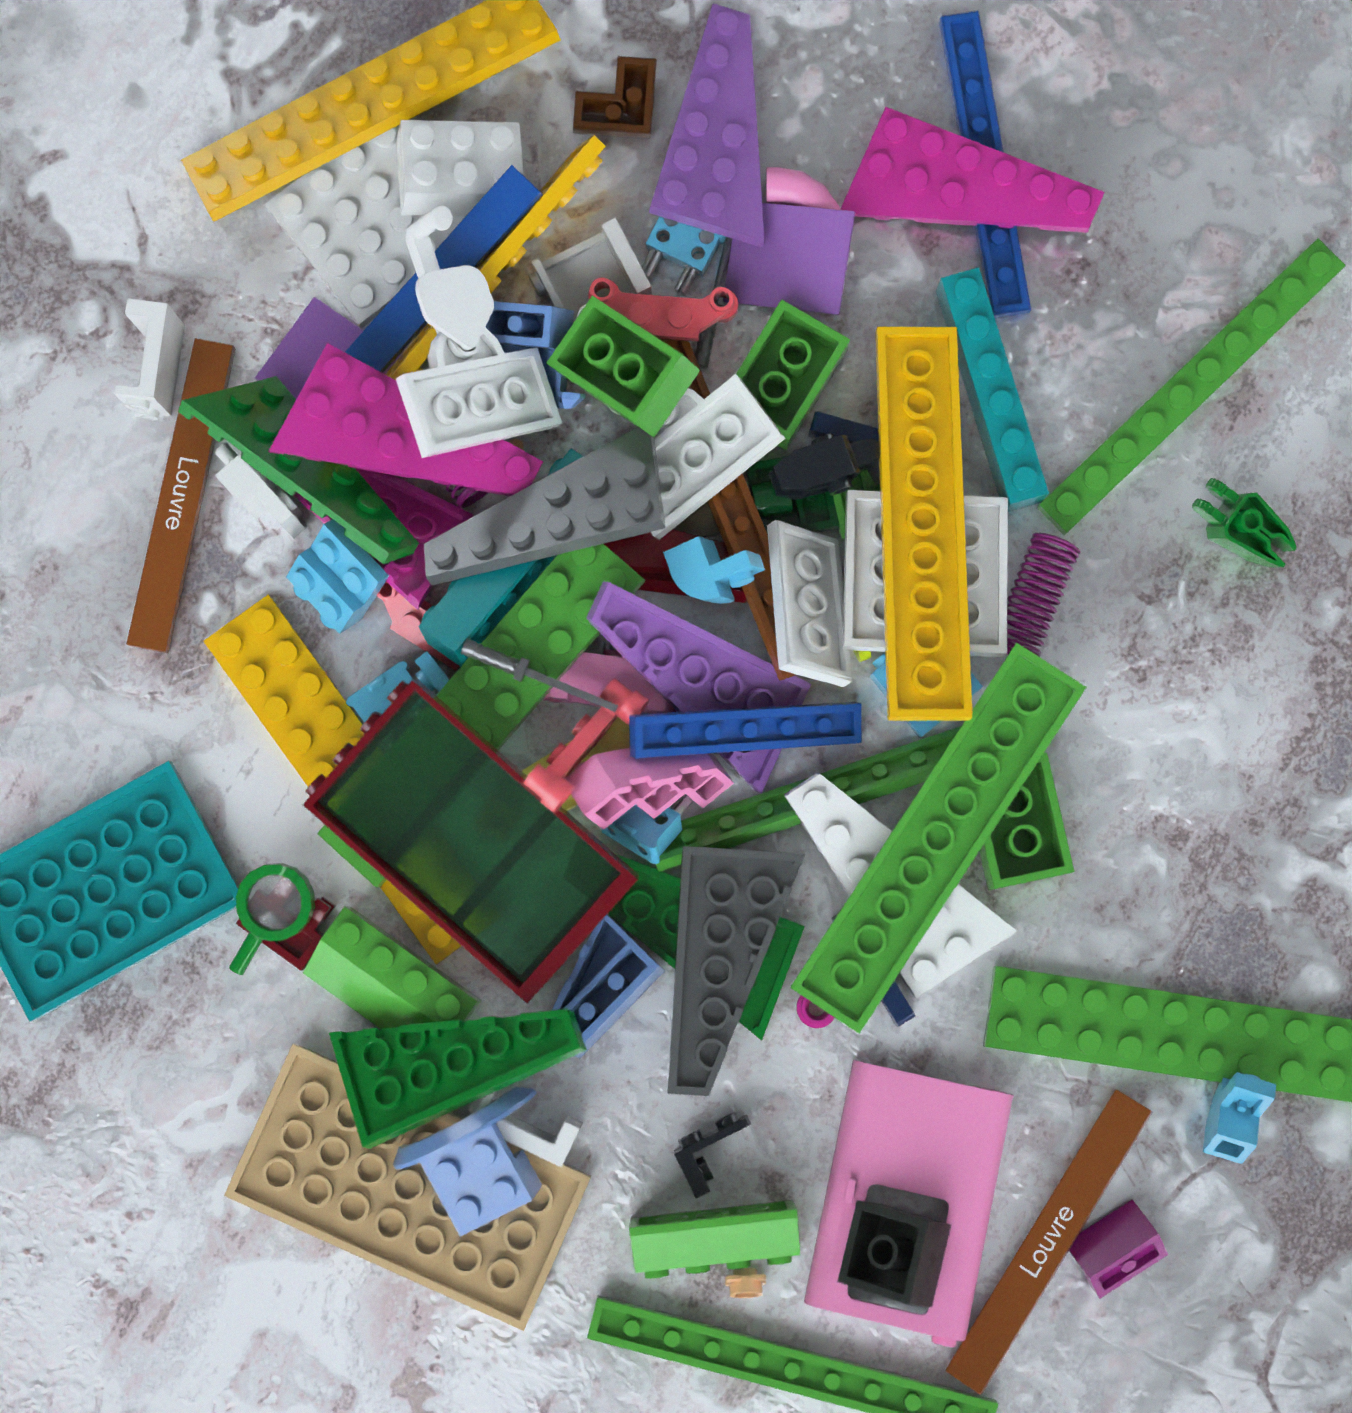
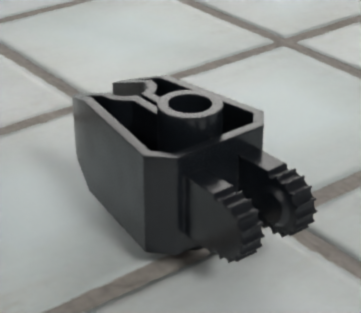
(823, 466)

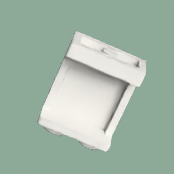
(569, 274)
(160, 359)
(532, 1138)

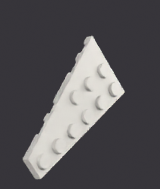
(851, 841)

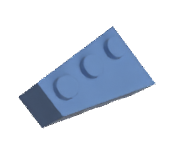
(606, 980)

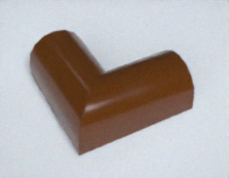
(625, 112)

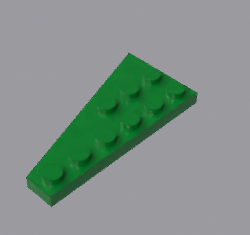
(252, 418)
(651, 915)
(432, 1068)

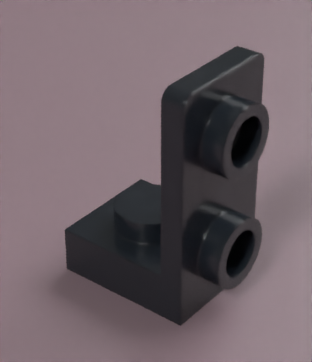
(697, 1170)

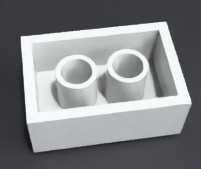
(453, 162)

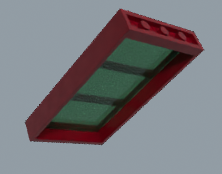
(469, 839)

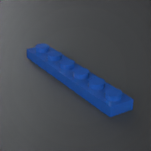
(744, 729)

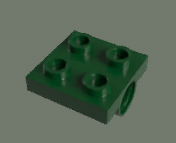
(811, 513)

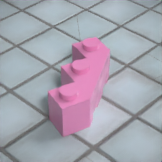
(596, 671)
(615, 782)

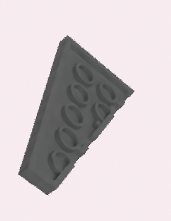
(580, 506)
(723, 933)

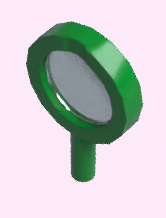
(272, 906)

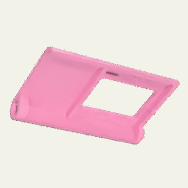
(920, 1140)

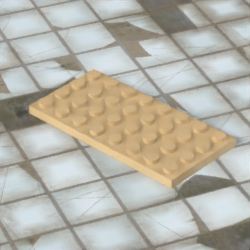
(317, 1177)

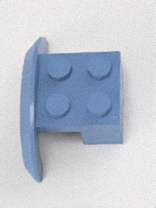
(533, 326)
(474, 1165)

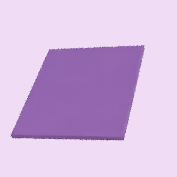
(799, 260)
(304, 343)

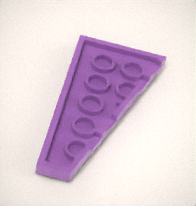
(714, 150)
(694, 668)

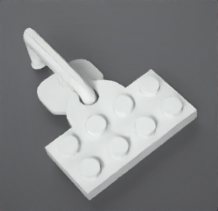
(472, 386)
(709, 446)

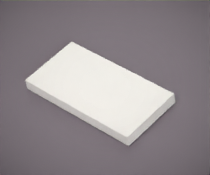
(808, 603)

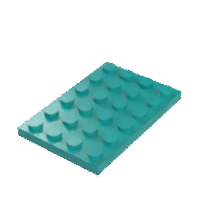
(108, 890)

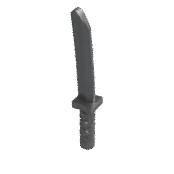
(706, 337)
(519, 669)

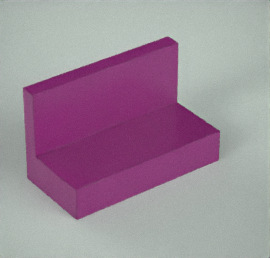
(1117, 1248)

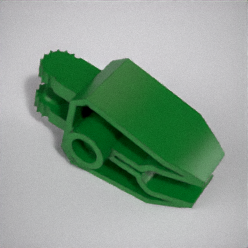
(1244, 525)

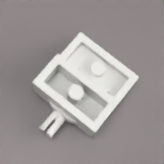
(255, 491)

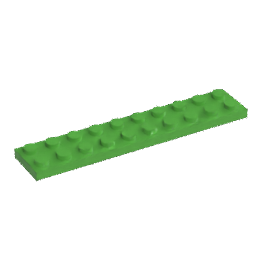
(543, 627)
(938, 838)
(1168, 1032)

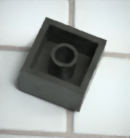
(894, 1253)

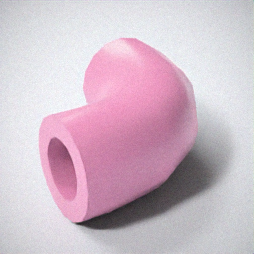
(796, 189)

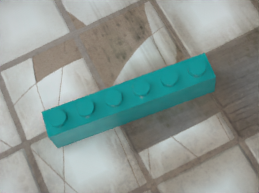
(992, 390)
(482, 600)

